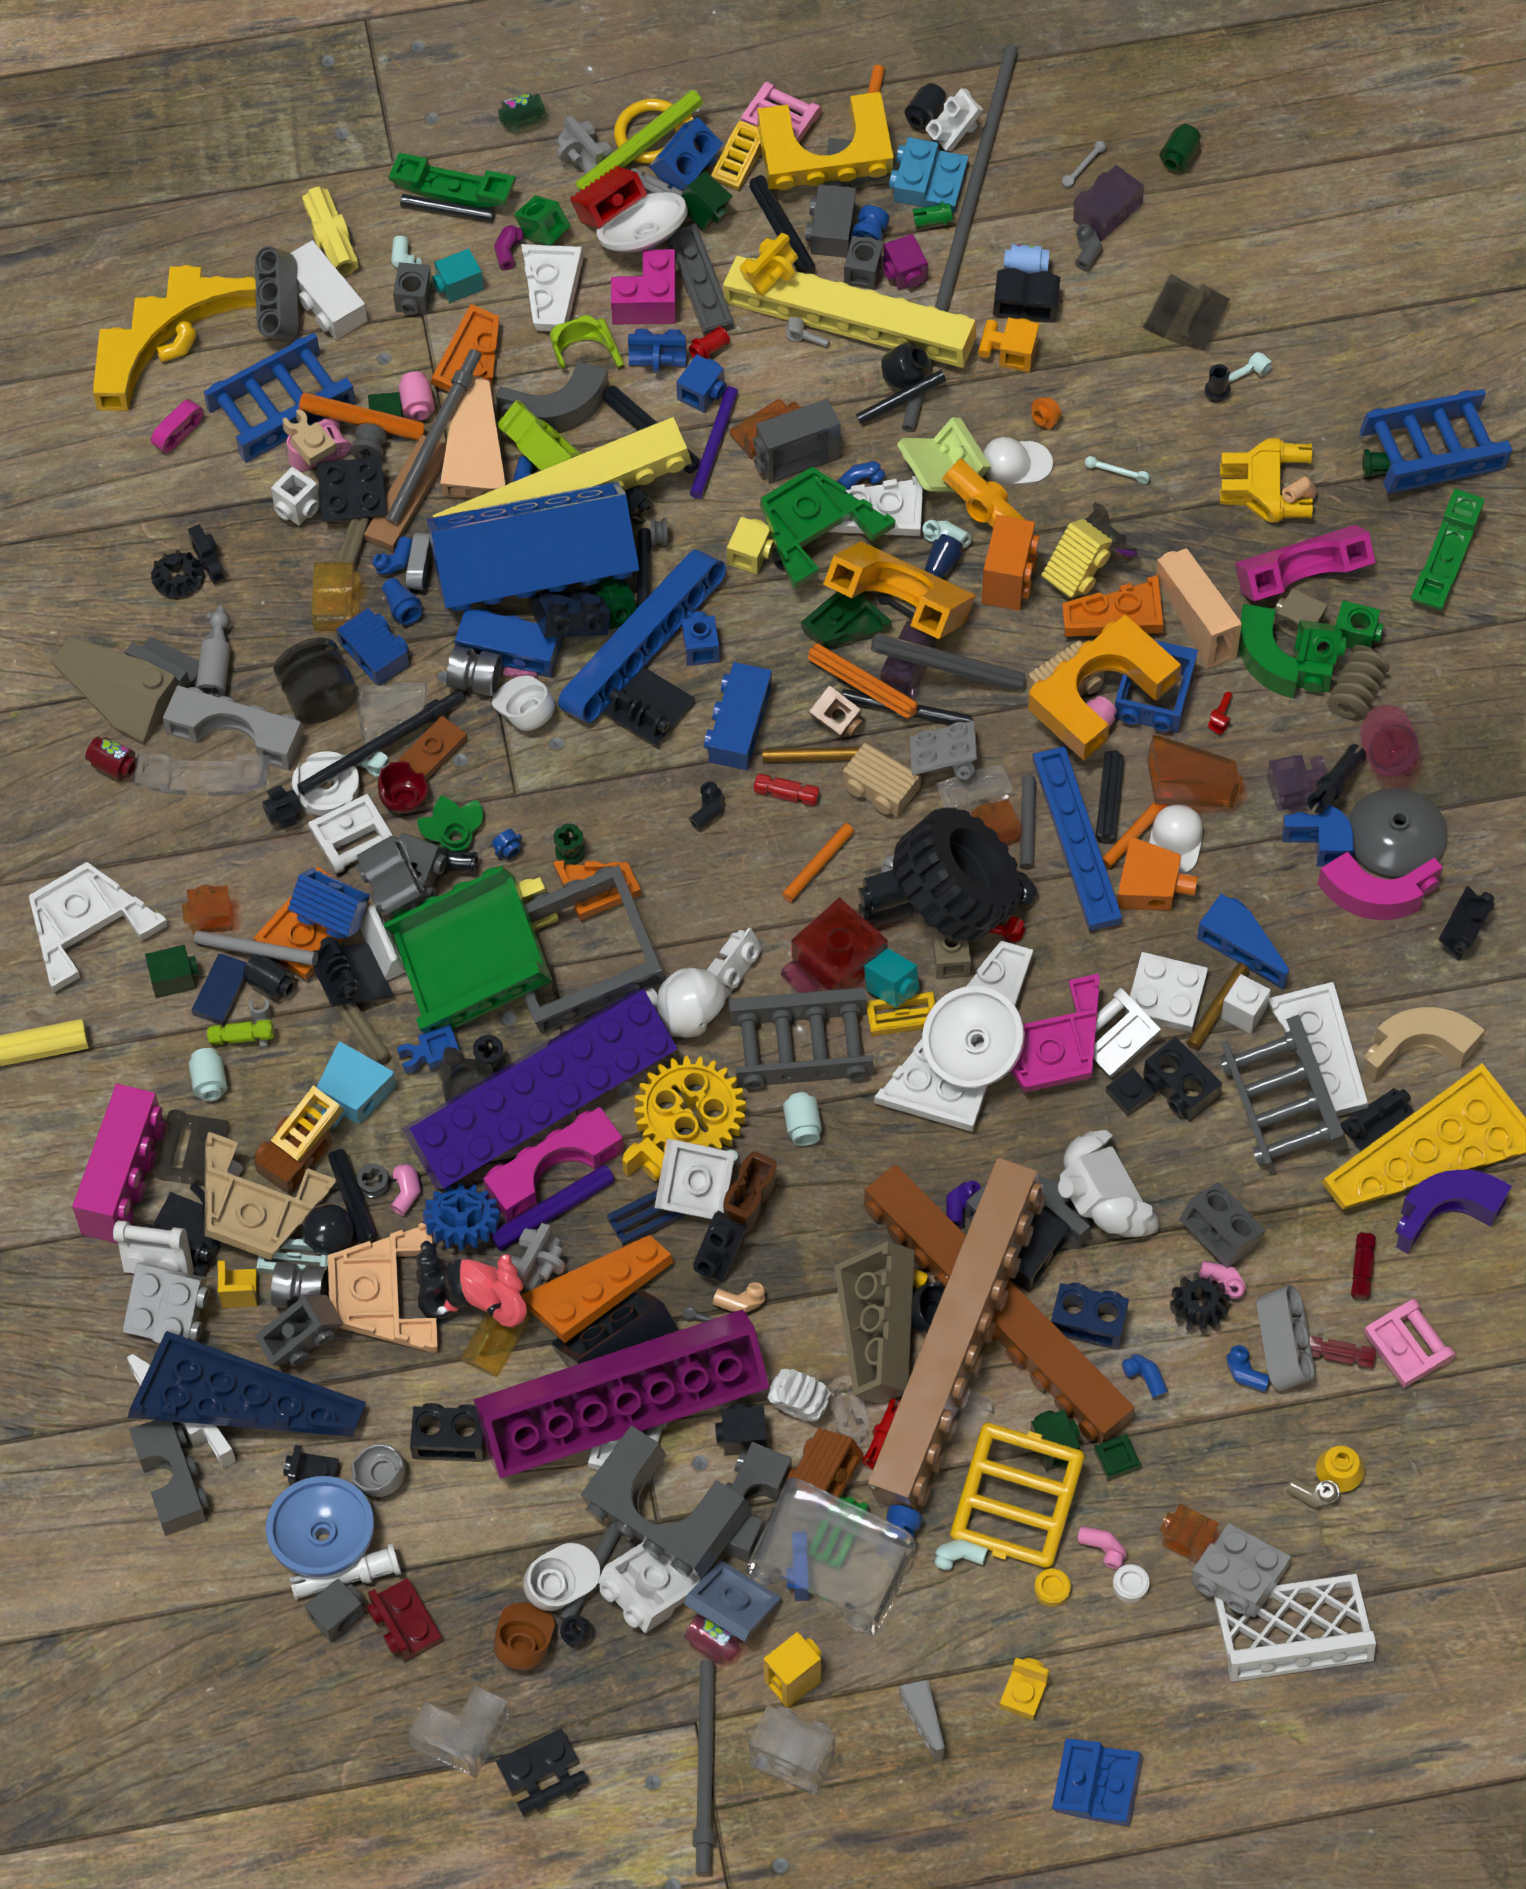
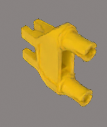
(1258, 479)

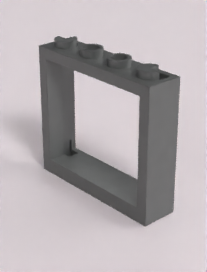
(611, 989)

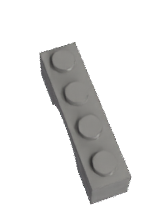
(196, 714)

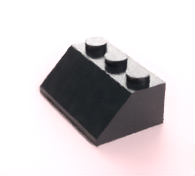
(628, 1323)

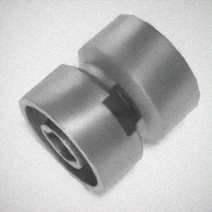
(472, 670)
(292, 1283)

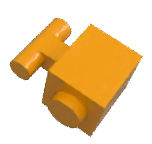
(1016, 344)

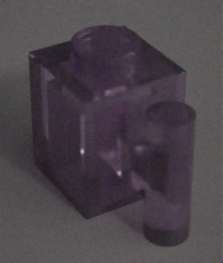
(1292, 782)

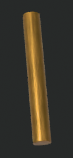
(809, 754)
(1215, 1009)

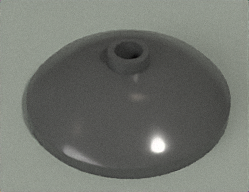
(1392, 848)

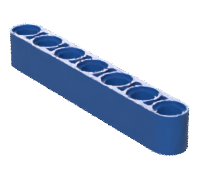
(642, 635)

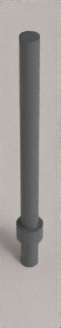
(461, 381)
(703, 1835)

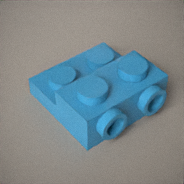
(927, 174)

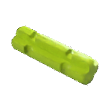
(240, 1032)

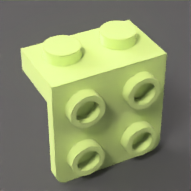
(935, 456)

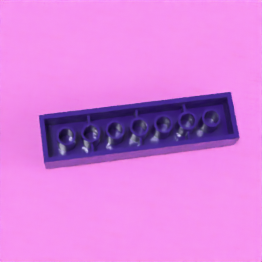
(539, 1088)

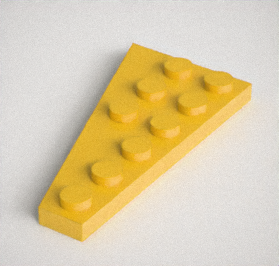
(1457, 1130)

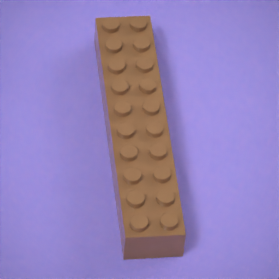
(957, 1336)

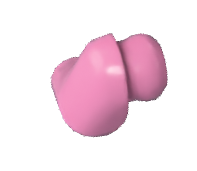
(409, 1186)
(1229, 1276)
(1107, 1542)

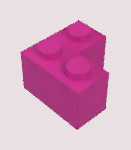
(646, 297)

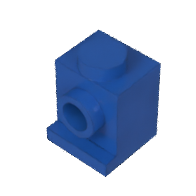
(700, 639)

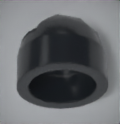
(571, 1634)

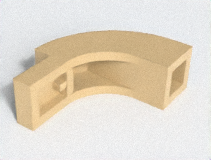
(1423, 1028)

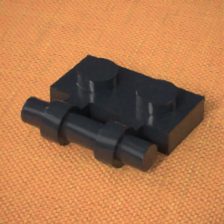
(537, 1763)

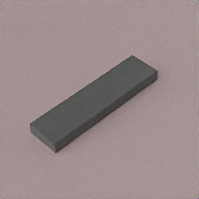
(700, 280)

